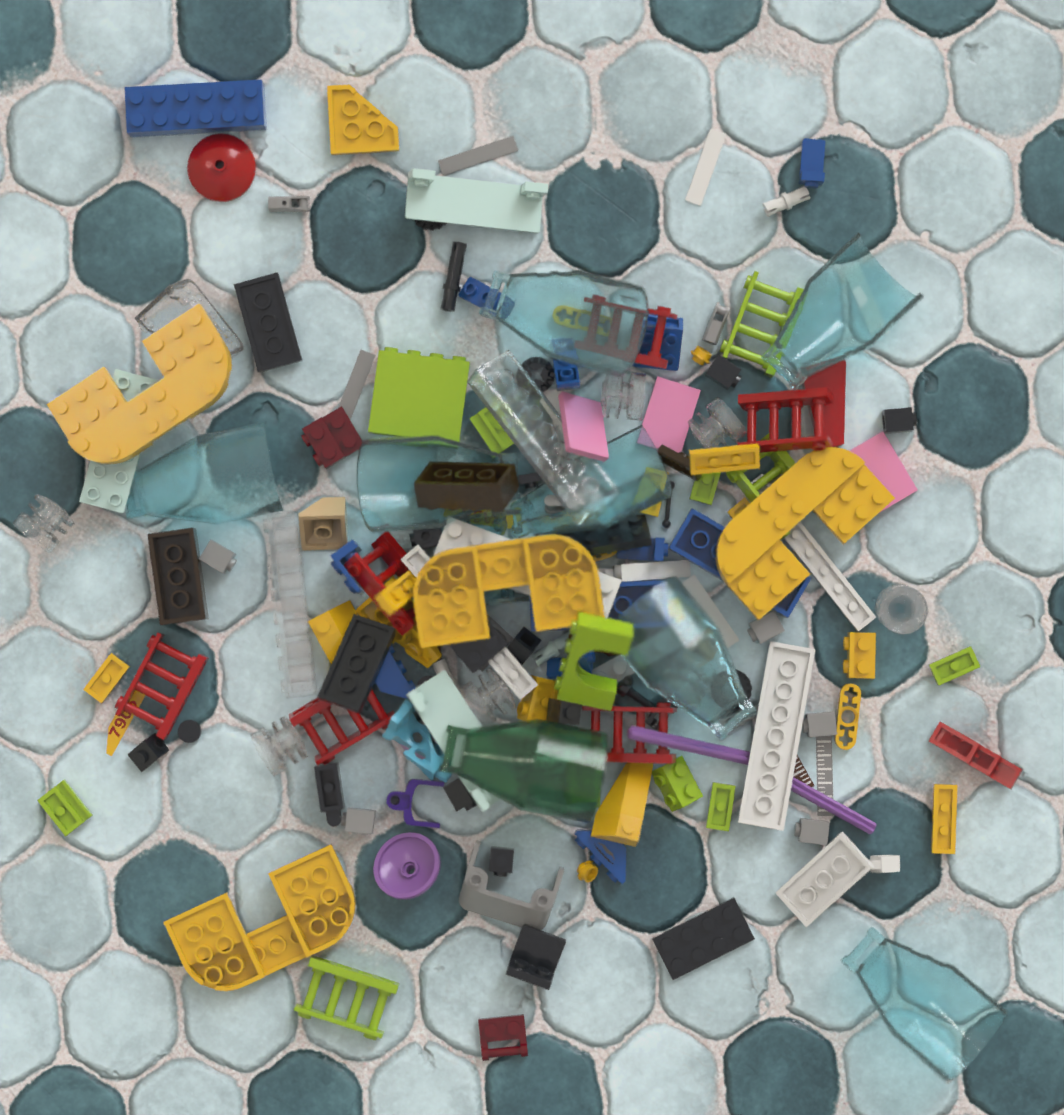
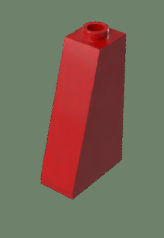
(834, 413)

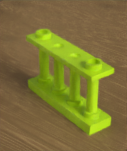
(750, 284)
(782, 463)
(363, 981)

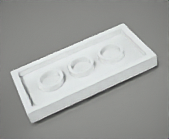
(824, 879)

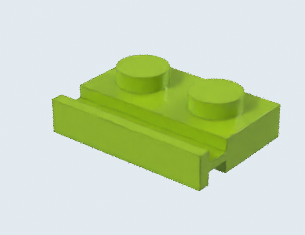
(491, 431)
(65, 807)

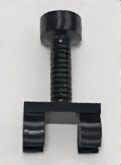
(628, 690)

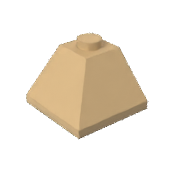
(324, 524)

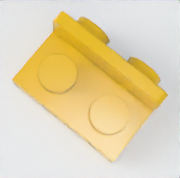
(860, 655)
(535, 703)

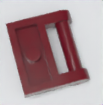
(503, 1029)

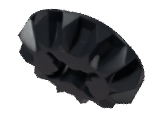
(547, 373)

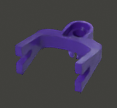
(405, 801)

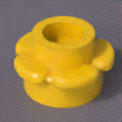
(701, 355)
(587, 871)

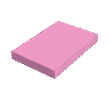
(668, 413)
(583, 426)
(886, 466)

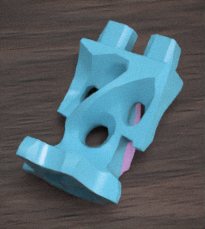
(401, 729)

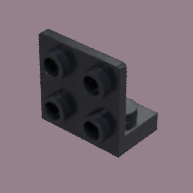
(535, 956)

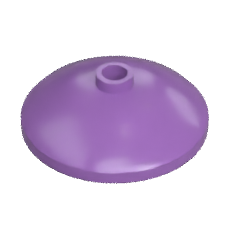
(398, 858)

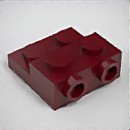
(332, 438)

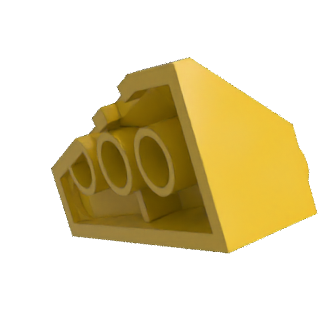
(331, 627)
(410, 640)
(623, 808)

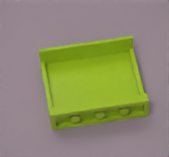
(418, 394)

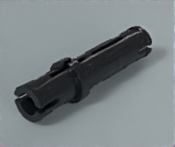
(452, 282)

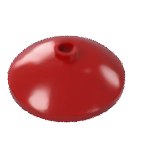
(223, 183)

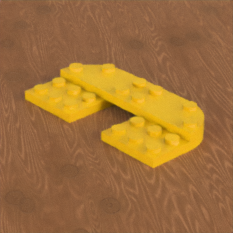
(195, 377)
(749, 548)
(452, 585)
(318, 915)

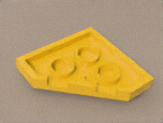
(357, 124)

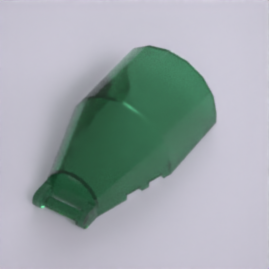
(533, 765)

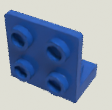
(670, 344)
(342, 556)

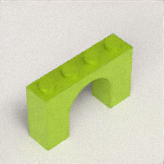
(591, 634)

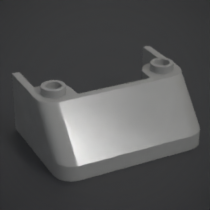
(504, 908)

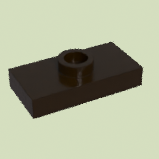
(677, 461)

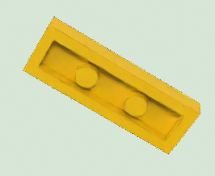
(724, 459)
(397, 593)
(944, 818)

